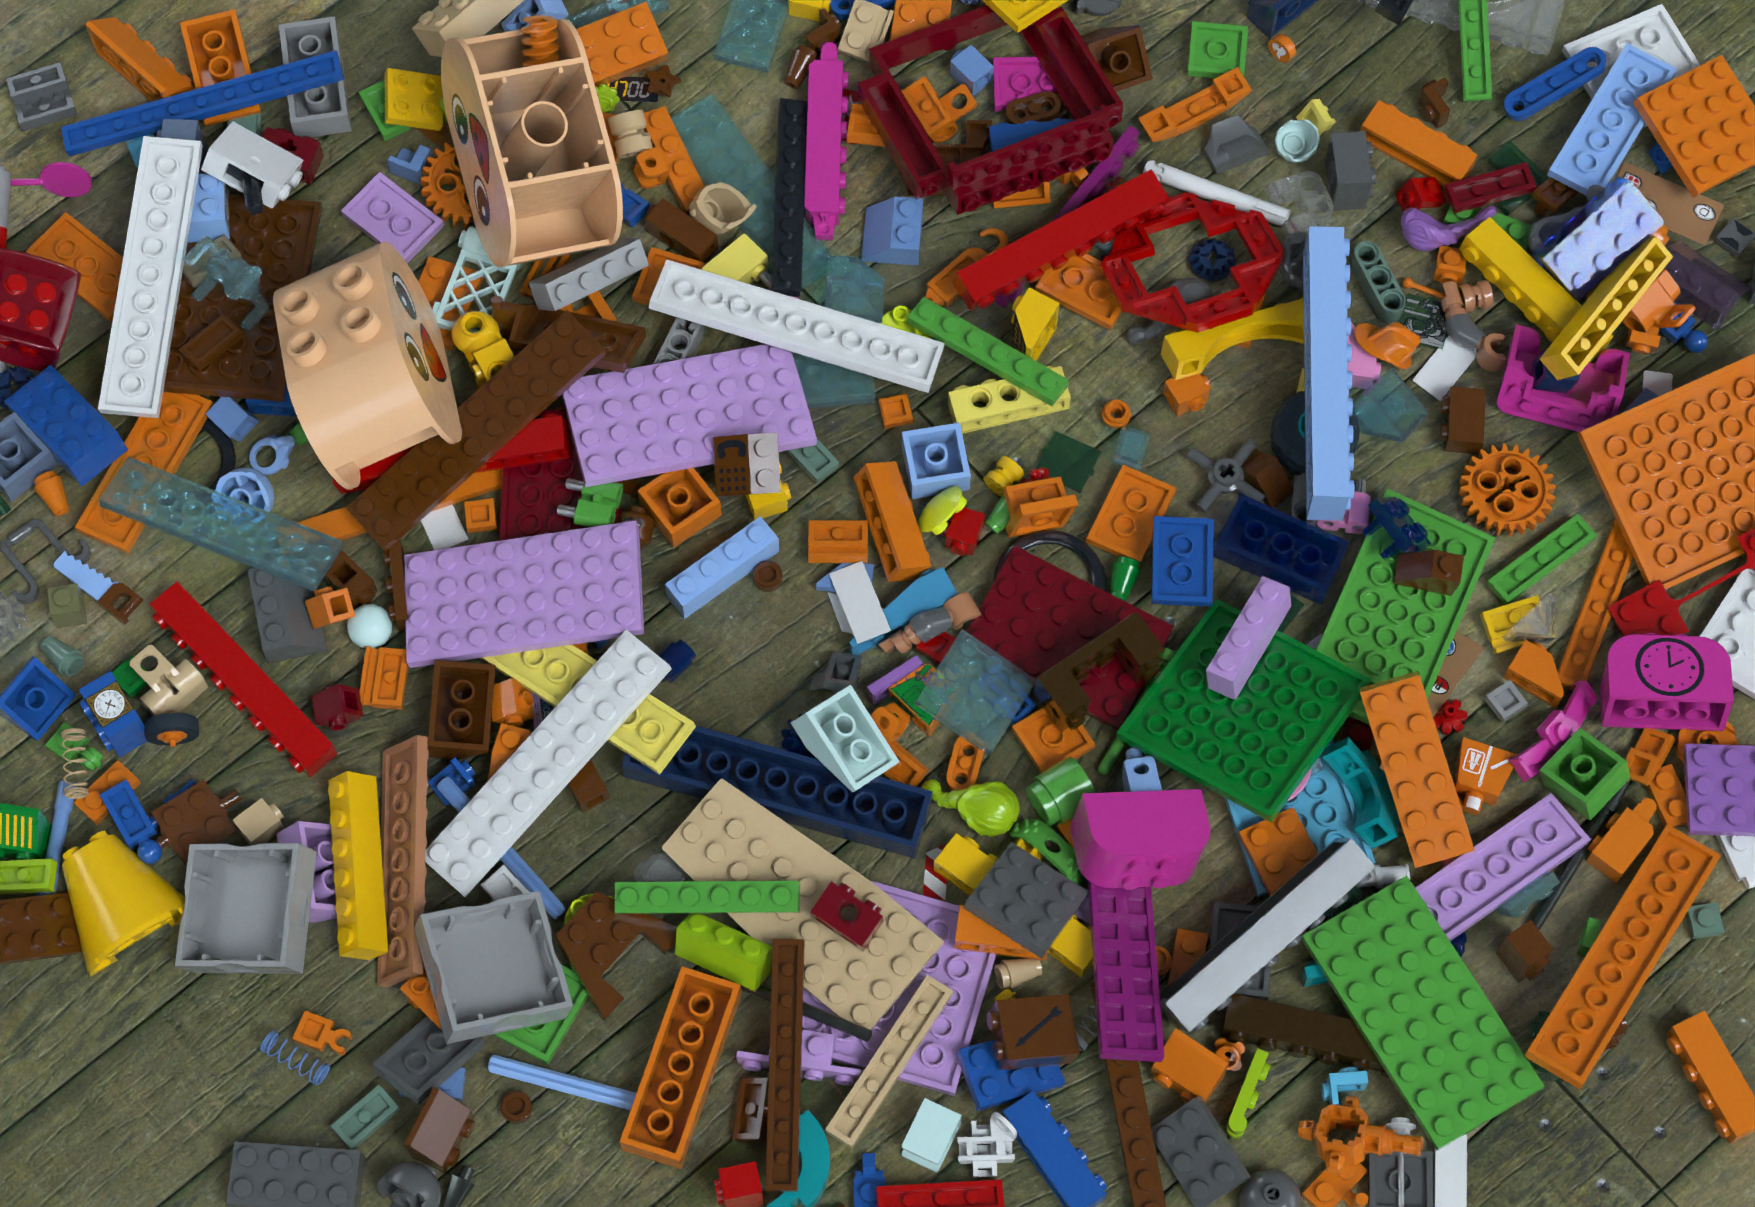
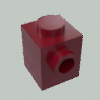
(337, 706)

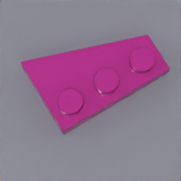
(1017, 79)

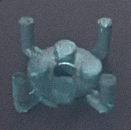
(236, 276)

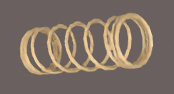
(83, 792)

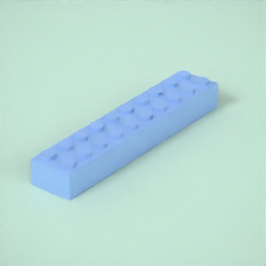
(1327, 374)

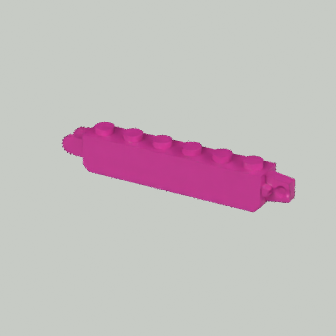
(823, 142)

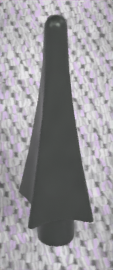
(459, 1188)

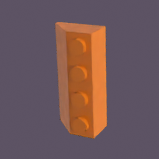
(136, 59)

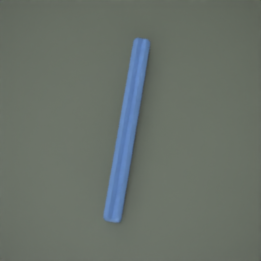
(511, 857)

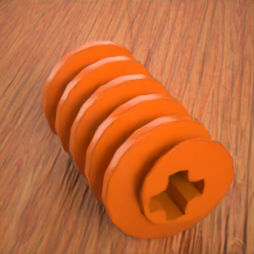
(541, 40)

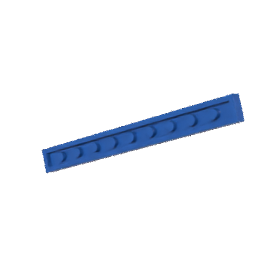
(203, 102)

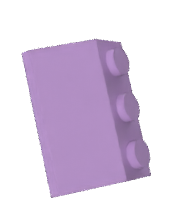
(319, 838)

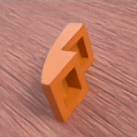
(1648, 755)

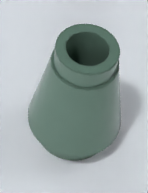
(64, 658)

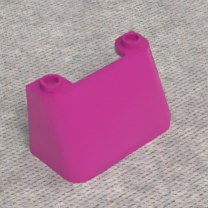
(1583, 406)

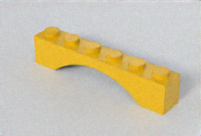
(1190, 352)

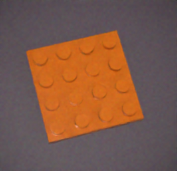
(1702, 124)

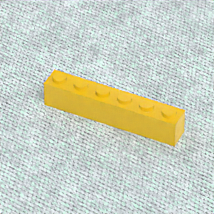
(1521, 279)
(1605, 309)
(357, 866)
(967, 866)

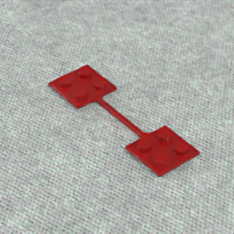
(1656, 612)

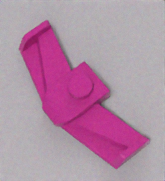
(1555, 731)

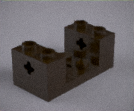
(1131, 644)

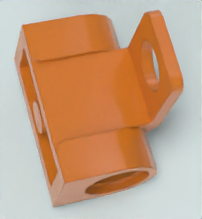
(937, 114)
(1658, 306)

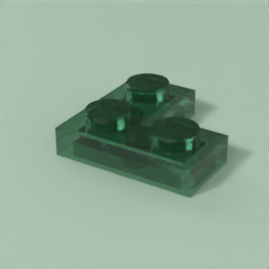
(1509, 156)

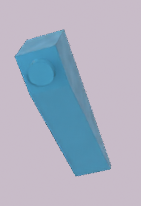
(925, 593)

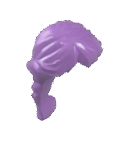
(1427, 234)

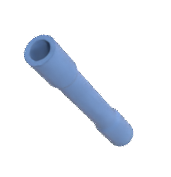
(63, 807)

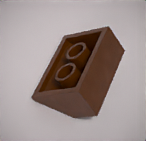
(460, 709)

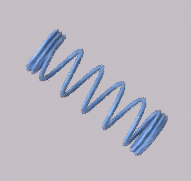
(321, 1072)

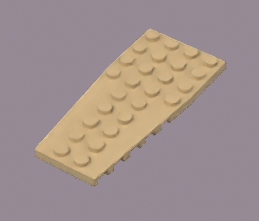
(742, 841)

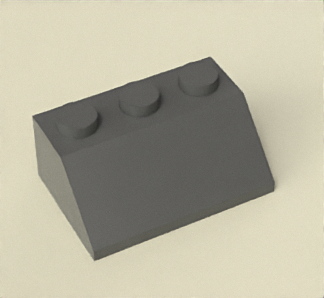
(284, 618)

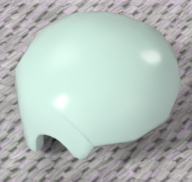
(1297, 140)
(369, 626)

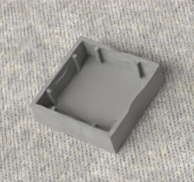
(246, 908)
(492, 967)

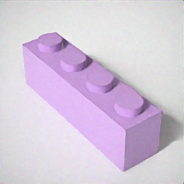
(1248, 637)

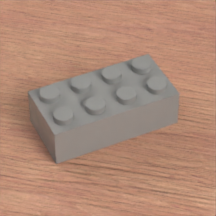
(323, 108)

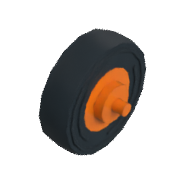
(171, 729)

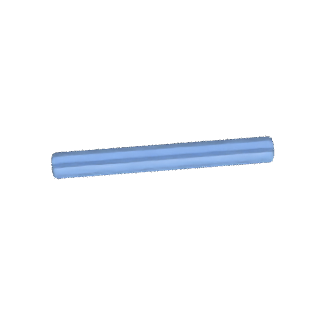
(561, 1082)

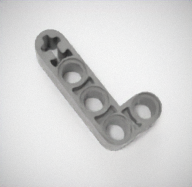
(679, 335)

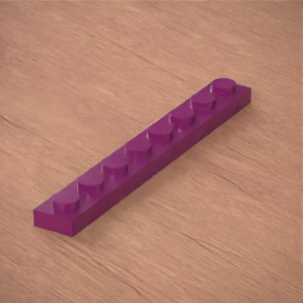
(1092, 187)

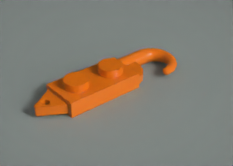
(941, 288)

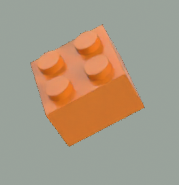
(680, 504)

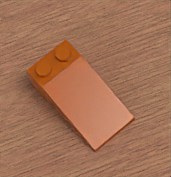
(217, 55)

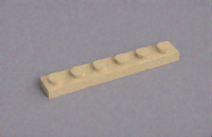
(889, 1061)

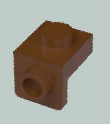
(827, 32)
(1432, 104)

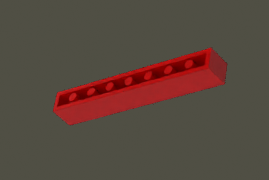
(1060, 240)
(537, 443)
(243, 680)

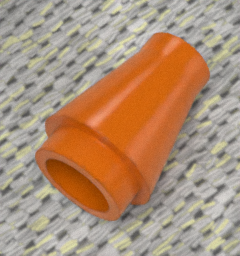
(52, 492)

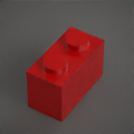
(739, 1186)

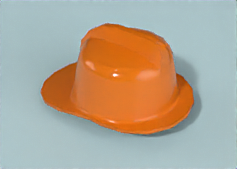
(1389, 343)

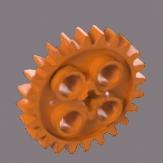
(452, 202)
(1491, 469)

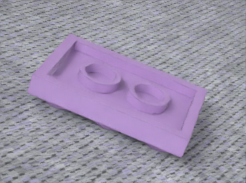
(392, 216)

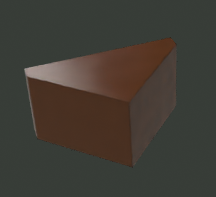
(1267, 476)

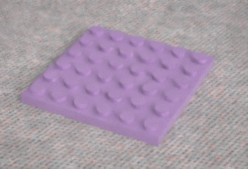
(963, 971)

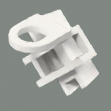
(999, 1135)

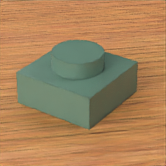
(1704, 921)

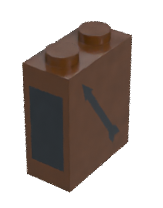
(1033, 1032)

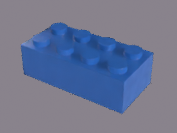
(67, 425)

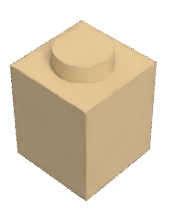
(259, 822)

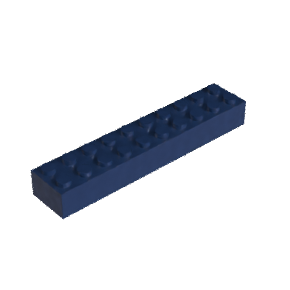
(795, 790)

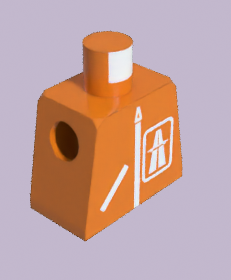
(1480, 774)

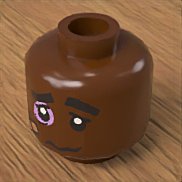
(645, 523)

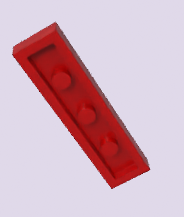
(948, 1194)

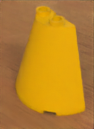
(115, 898)

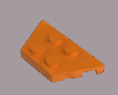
(917, 15)

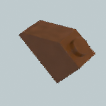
(1429, 571)

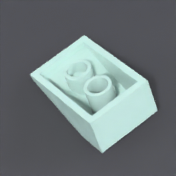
(846, 739)

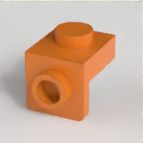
(1643, 342)

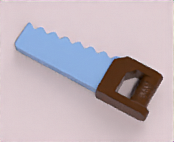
(98, 587)

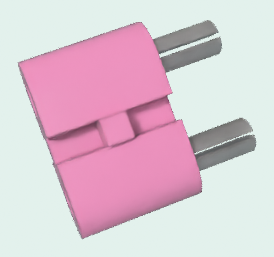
(1357, 517)

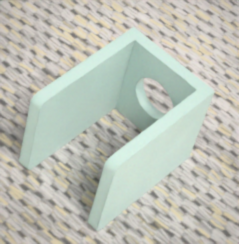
(931, 1135)

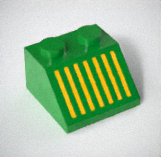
(23, 832)

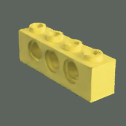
(997, 409)

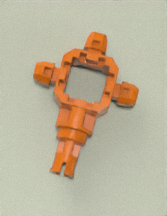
(1369, 1140)

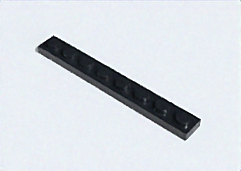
(789, 197)

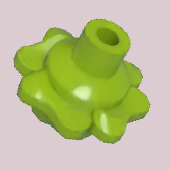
(607, 97)

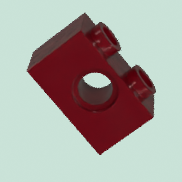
(858, 931)

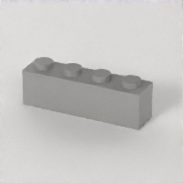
(588, 274)

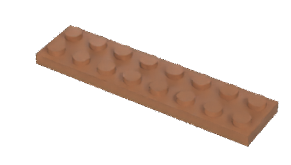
(403, 856)

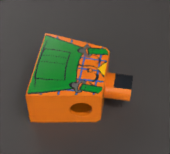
(907, 692)

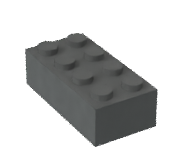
(294, 1176)

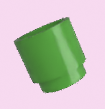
(1058, 791)

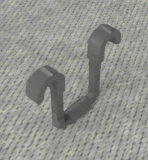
(20, 534)

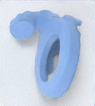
(283, 448)

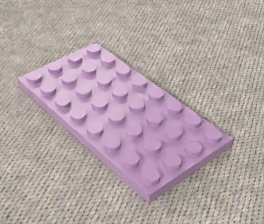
(670, 411)
(523, 594)

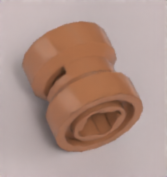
(1477, 295)

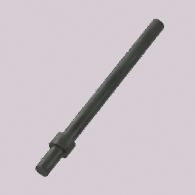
(1576, 859)
(813, 1013)

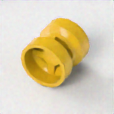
(1004, 475)

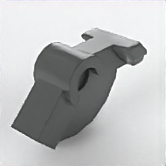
(1097, 7)

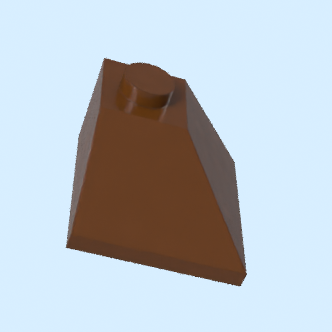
(1120, 55)

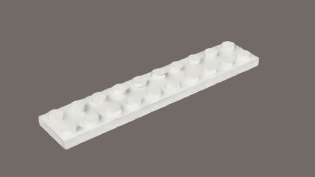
(150, 277)
(796, 325)
(545, 762)

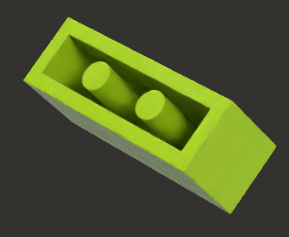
(723, 950)

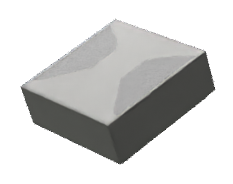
(1735, 237)

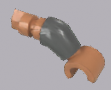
(1467, 333)
(933, 623)

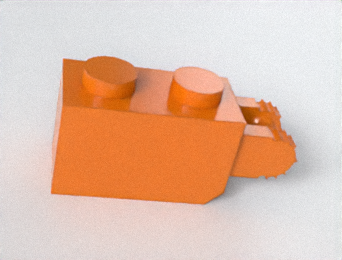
(1624, 840)

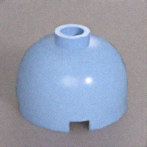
(249, 487)

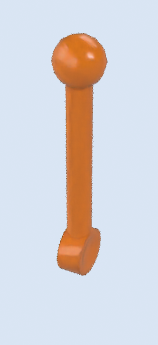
(1408, 283)

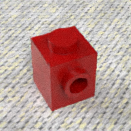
(964, 531)

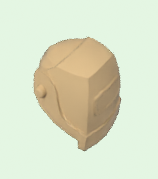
(720, 207)

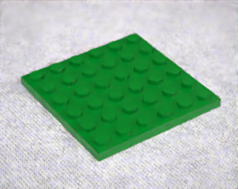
(1248, 746)

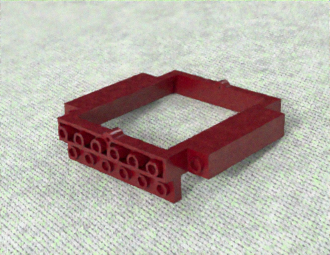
(1014, 167)

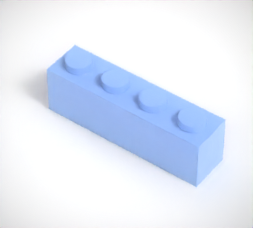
(722, 567)

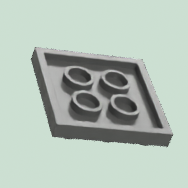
(1026, 900)

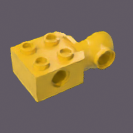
(484, 349)

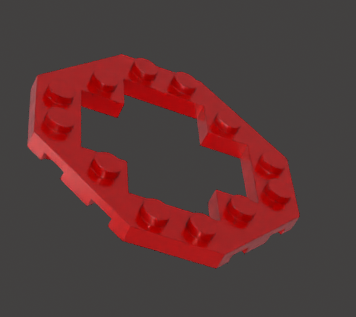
(1167, 304)

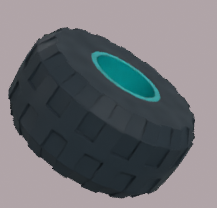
(1289, 433)

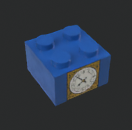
(112, 715)

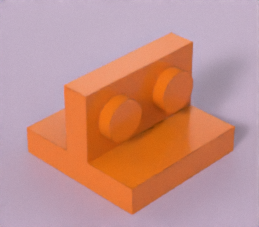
(1038, 506)

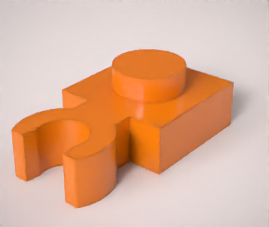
(318, 1031)

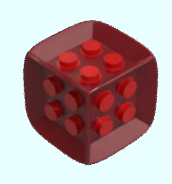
(34, 308)

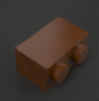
(1464, 420)
(1525, 952)

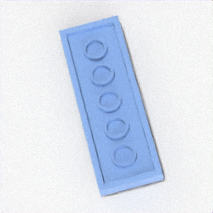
(1609, 122)

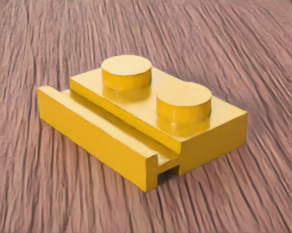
(1501, 619)

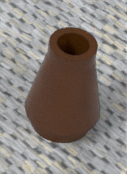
(799, 66)

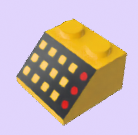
(1034, 322)

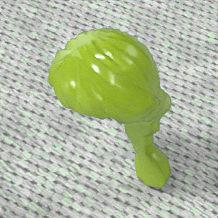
(985, 807)

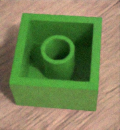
(1585, 774)

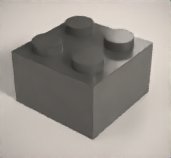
(1349, 170)

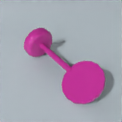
(60, 179)

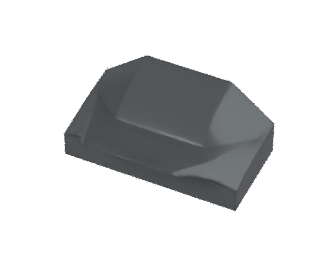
(1233, 144)
(838, 674)

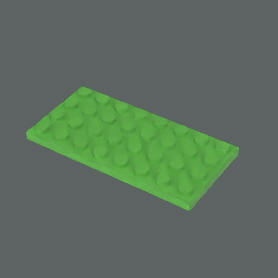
(1398, 628)
(1422, 1013)

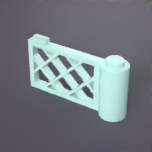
(473, 252)

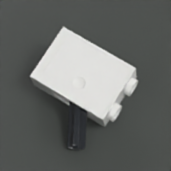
(253, 167)

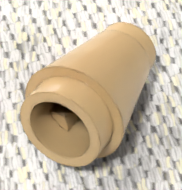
(1016, 972)

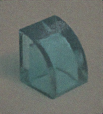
(1132, 447)

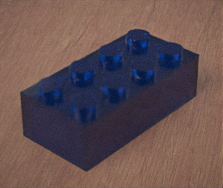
(1599, 238)
(1281, 548)

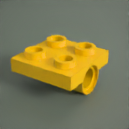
(413, 99)

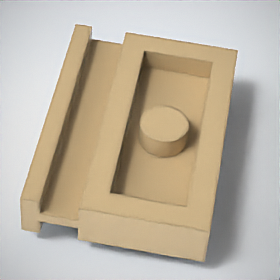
(864, 29)

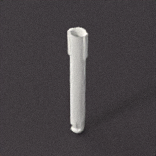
(1211, 190)

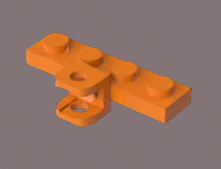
(667, 160)
(909, 769)

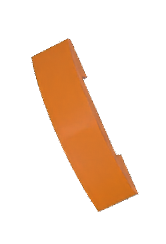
(1196, 109)

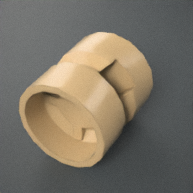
(630, 133)

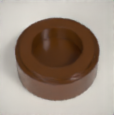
(767, 576)
(516, 1107)

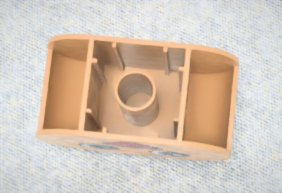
(531, 147)
(364, 362)

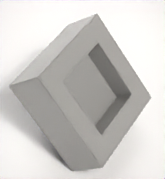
(1506, 701)

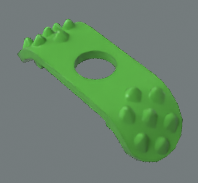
(1036, 834)

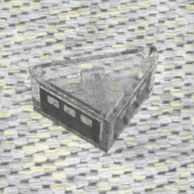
(1537, 624)

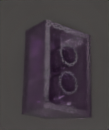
(1704, 285)

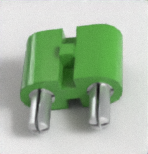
(597, 503)

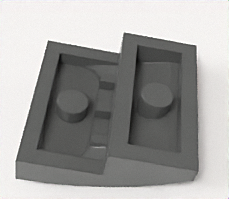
(41, 96)

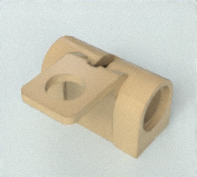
(169, 686)

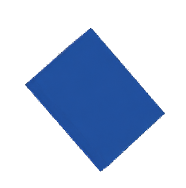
(34, 699)

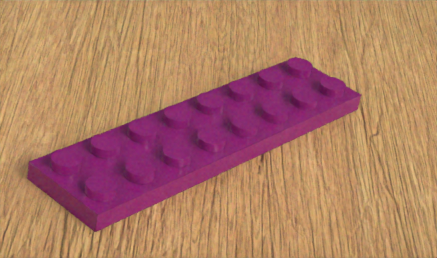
(1125, 974)

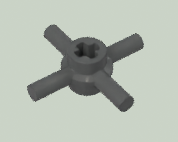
(1222, 468)

